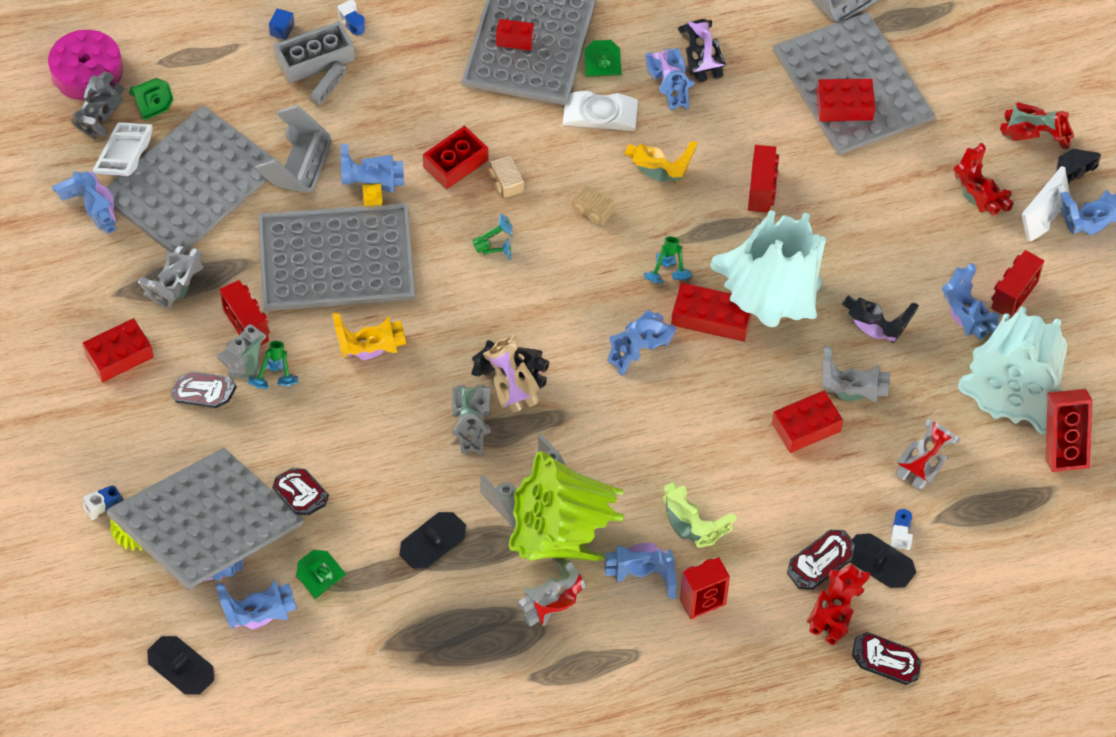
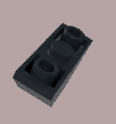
(1078, 163)

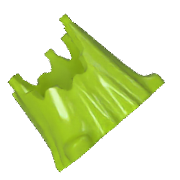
(559, 512)

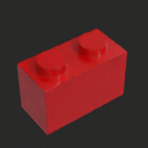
(515, 34)

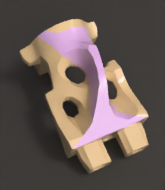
(518, 388)

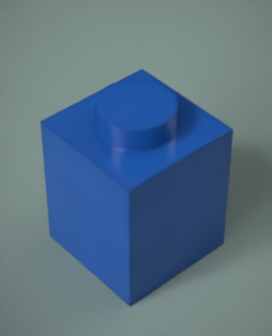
(281, 24)

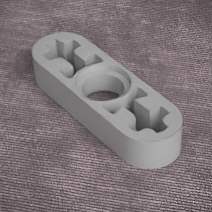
(328, 83)

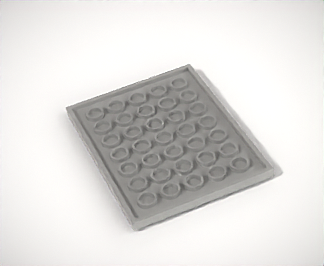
(855, 51)
(538, 73)
(190, 181)
(336, 257)
(205, 518)

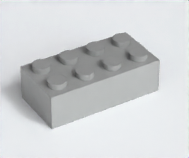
(314, 52)

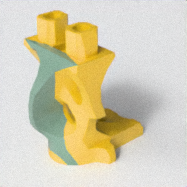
(654, 164)

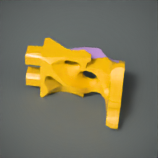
(378, 338)

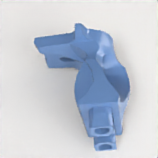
(382, 171)
(1102, 212)
(638, 336)

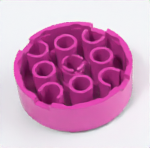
(81, 56)

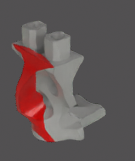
(920, 464)
(545, 600)

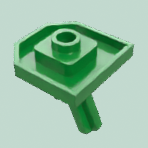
(602, 59)
(152, 97)
(318, 572)

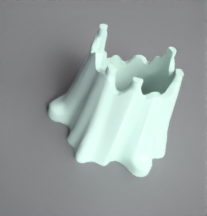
(775, 270)
(1018, 369)

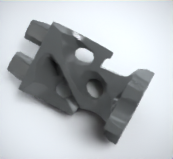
(102, 95)

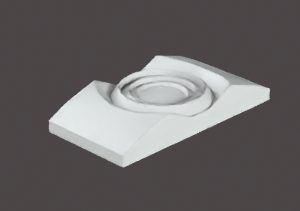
(601, 111)
(124, 149)
(1045, 206)

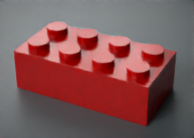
(709, 312)
(1068, 430)

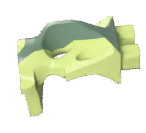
(686, 521)

